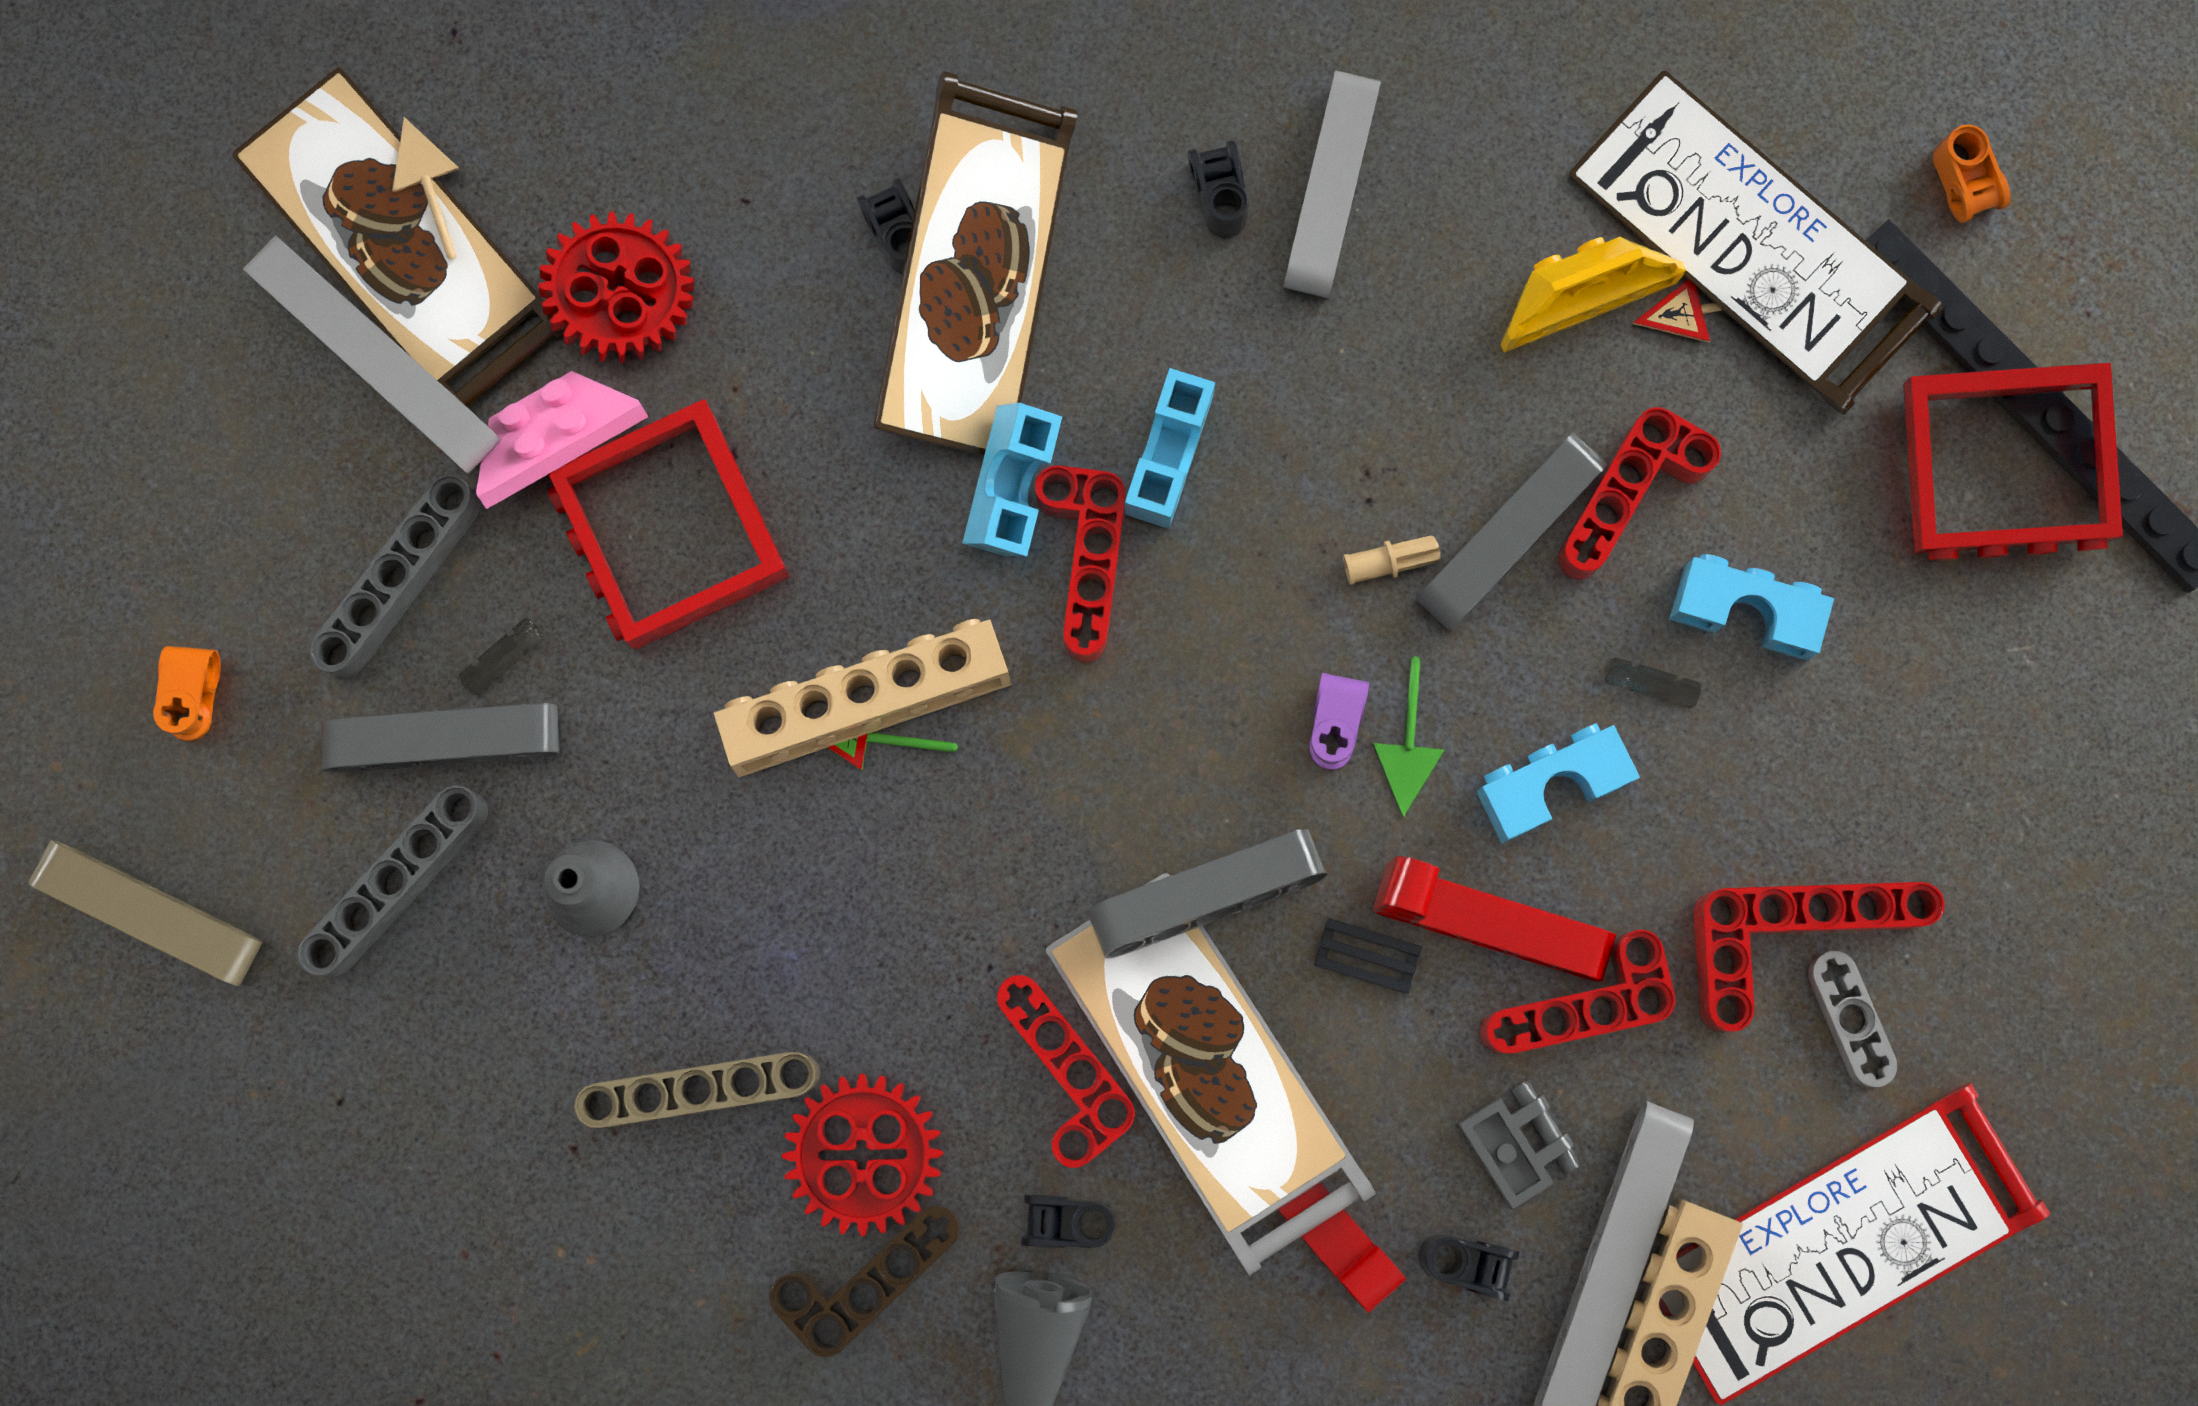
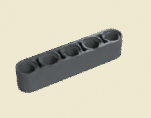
(1511, 532)
(373, 587)
(439, 738)
(370, 888)
(1206, 893)

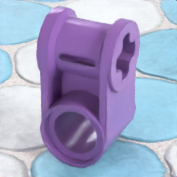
(1337, 713)

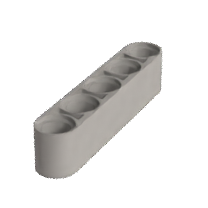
(1331, 184)

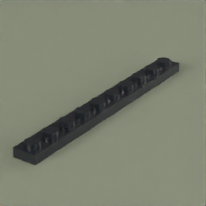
(2045, 416)

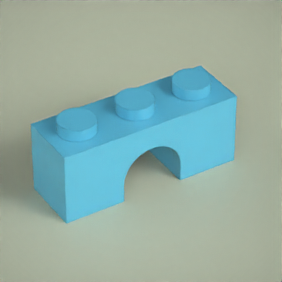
(1016, 447)
(1170, 448)
(1792, 614)
(1594, 762)

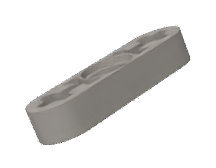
(1852, 1057)

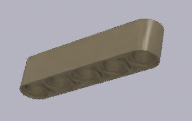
(145, 913)
(674, 1096)

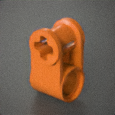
(1970, 183)
(186, 683)

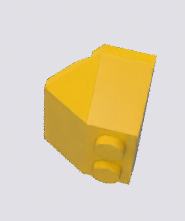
(1586, 286)

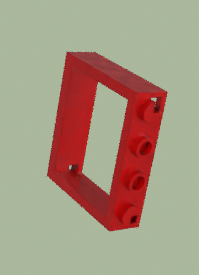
(2039, 540)
(601, 577)

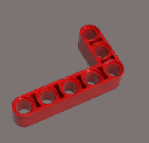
(1419, 898)
(1793, 918)

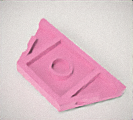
(550, 431)

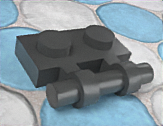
(1506, 1151)

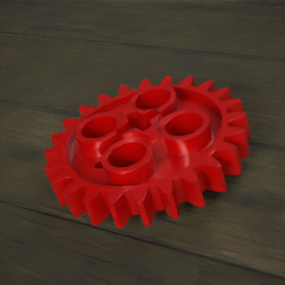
(596, 320)
(862, 1109)

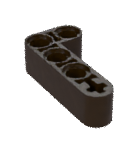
(875, 1273)

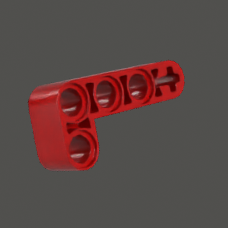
(1626, 496)
(1086, 565)
(1576, 1007)
(1058, 1063)
(1348, 1252)

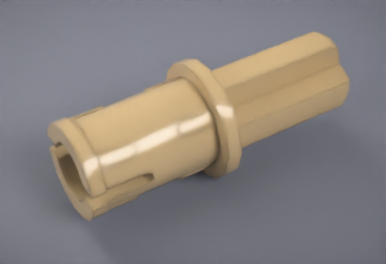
(1391, 559)

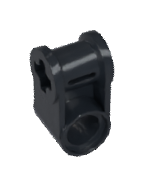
(1220, 180)
(890, 220)
(1063, 1222)
(1477, 1267)

